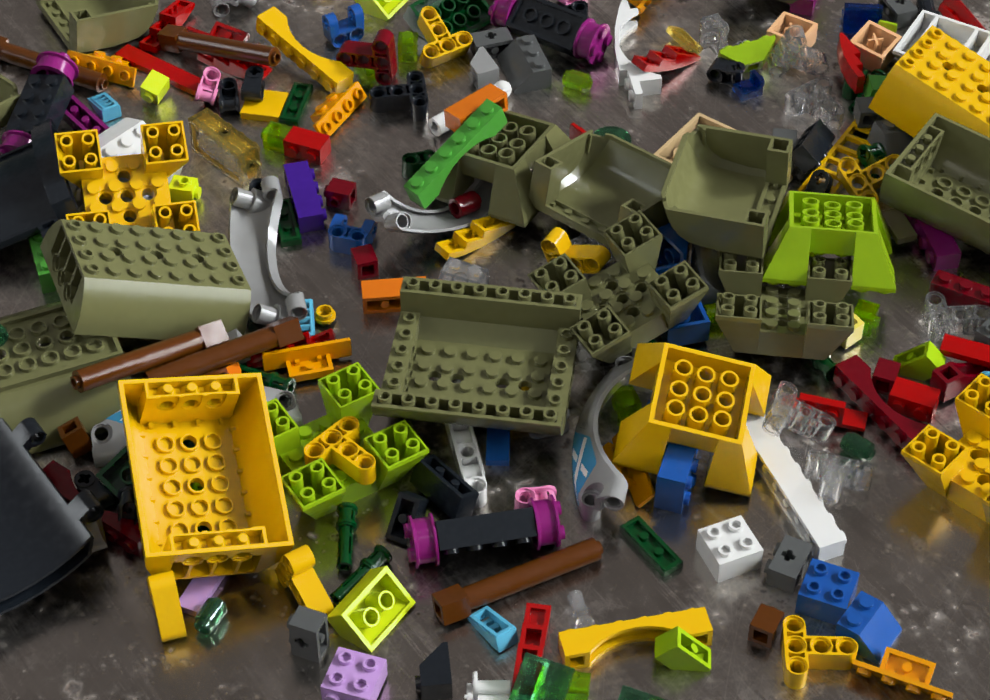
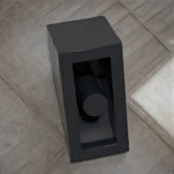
(406, 505)
(435, 675)

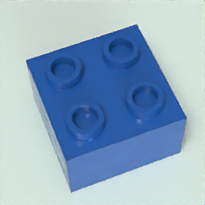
(676, 478)
(826, 591)

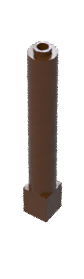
(177, 38)
(27, 59)
(274, 335)
(148, 357)
(457, 602)

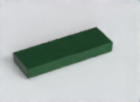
(296, 104)
(288, 228)
(651, 546)

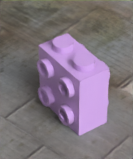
(354, 676)

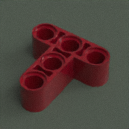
(376, 55)

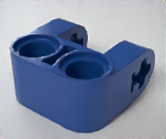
(345, 29)
(344, 237)

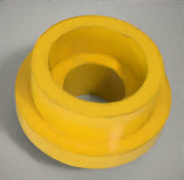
(324, 314)

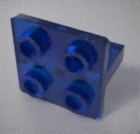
(857, 14)

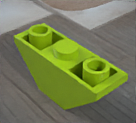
(750, 53)

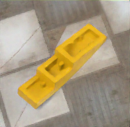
(480, 233)

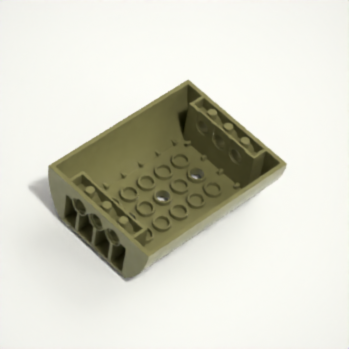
(944, 181)
(144, 279)

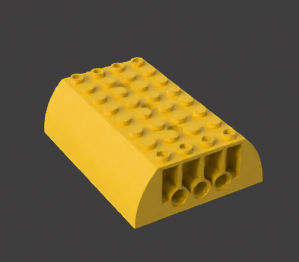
(922, 87)
(231, 461)

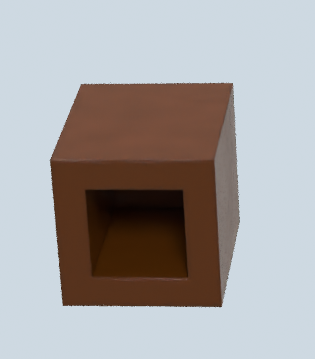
(75, 437)
(766, 625)

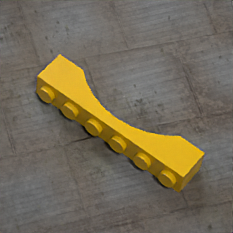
(329, 73)
(583, 646)

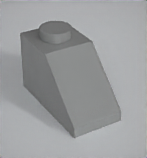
(483, 69)

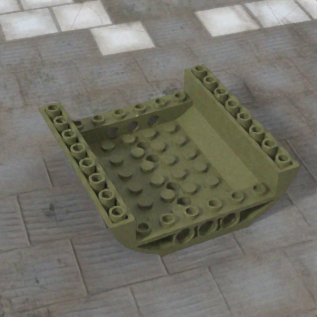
(485, 341)
(38, 377)

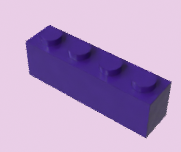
(305, 196)

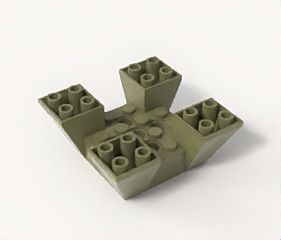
(508, 164)
(629, 298)
(784, 320)

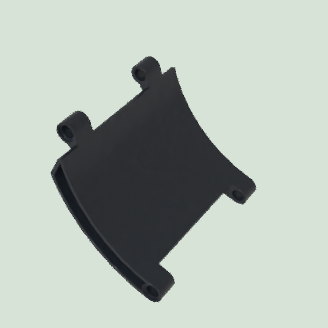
(32, 188)
(38, 528)

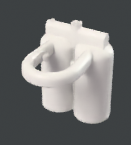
(487, 689)

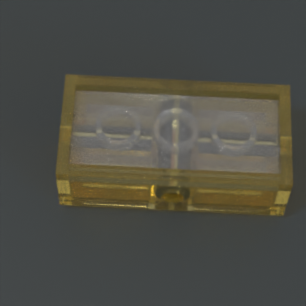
(225, 147)

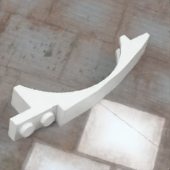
(633, 78)

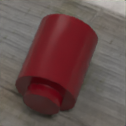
(465, 204)

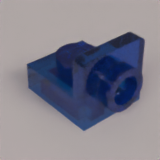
(751, 87)

